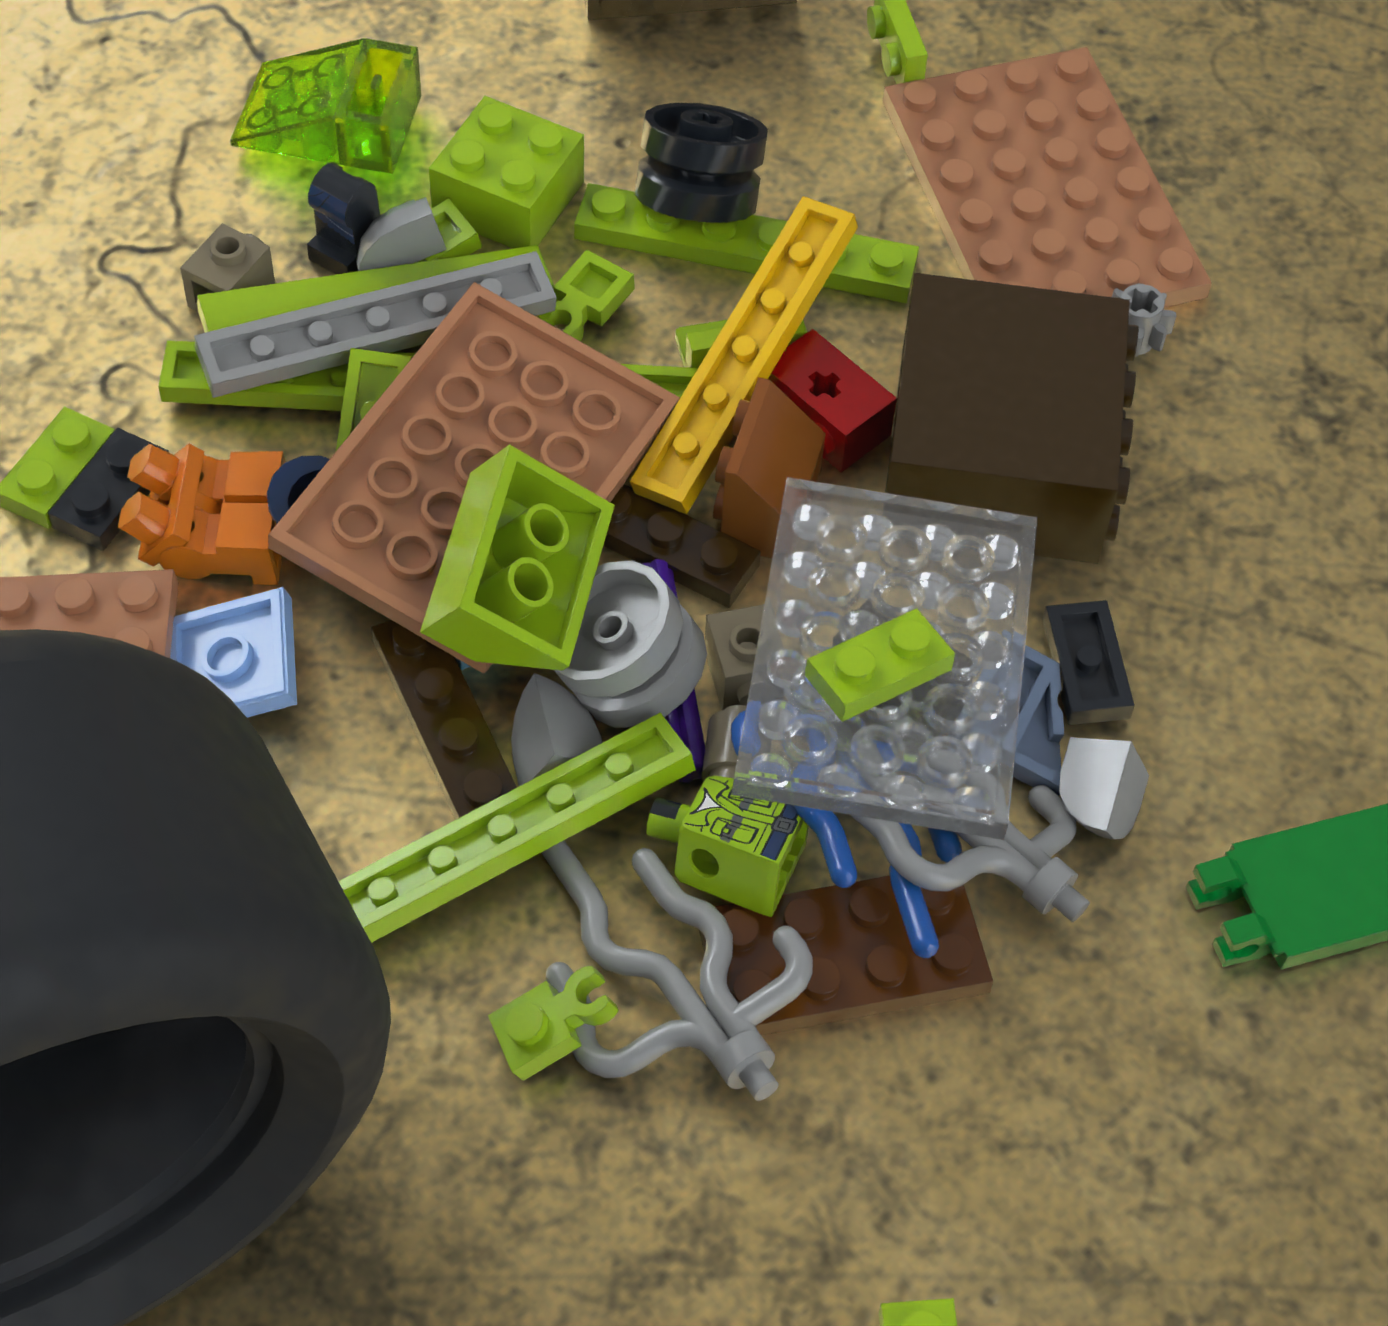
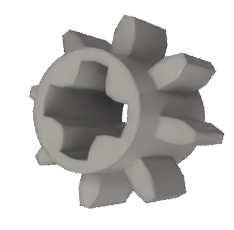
(1148, 313)

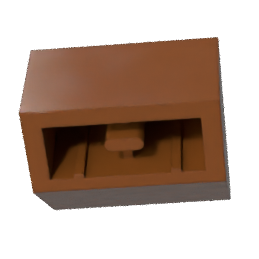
(771, 444)

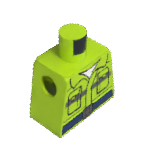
(732, 844)

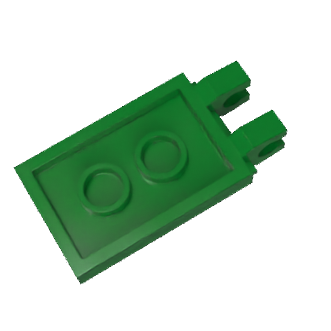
(1307, 887)

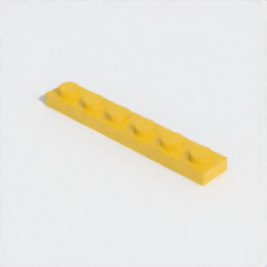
(742, 352)

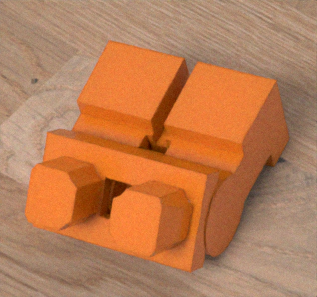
(204, 512)

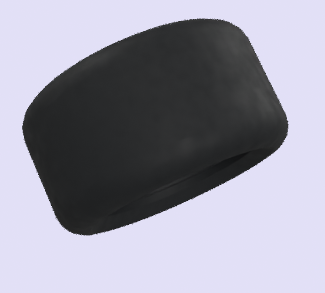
(172, 984)

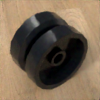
(700, 162)

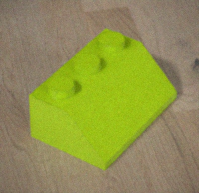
(518, 565)

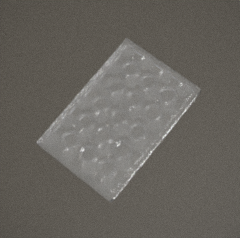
(932, 752)

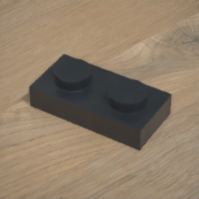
(95, 498)
(1090, 662)

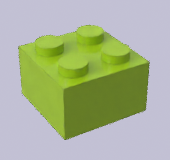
(509, 173)

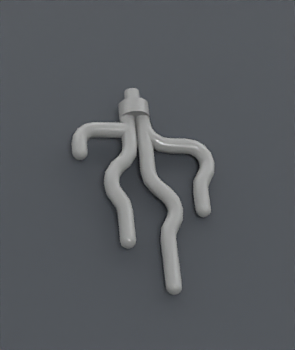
(1021, 860)
(722, 1026)

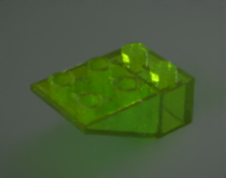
(335, 104)

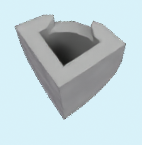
(400, 237)
(549, 729)
(1103, 785)

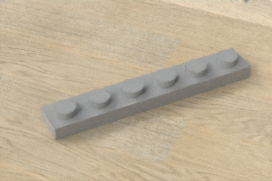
(372, 321)

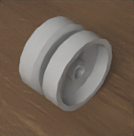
(634, 647)

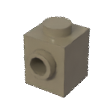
(226, 263)
(731, 652)

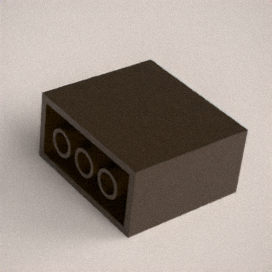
(1017, 407)

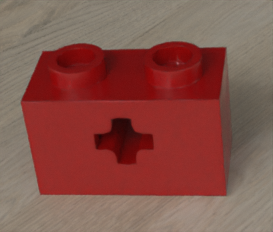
(837, 397)

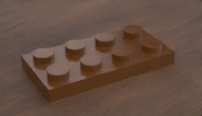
(858, 953)

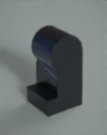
(342, 215)

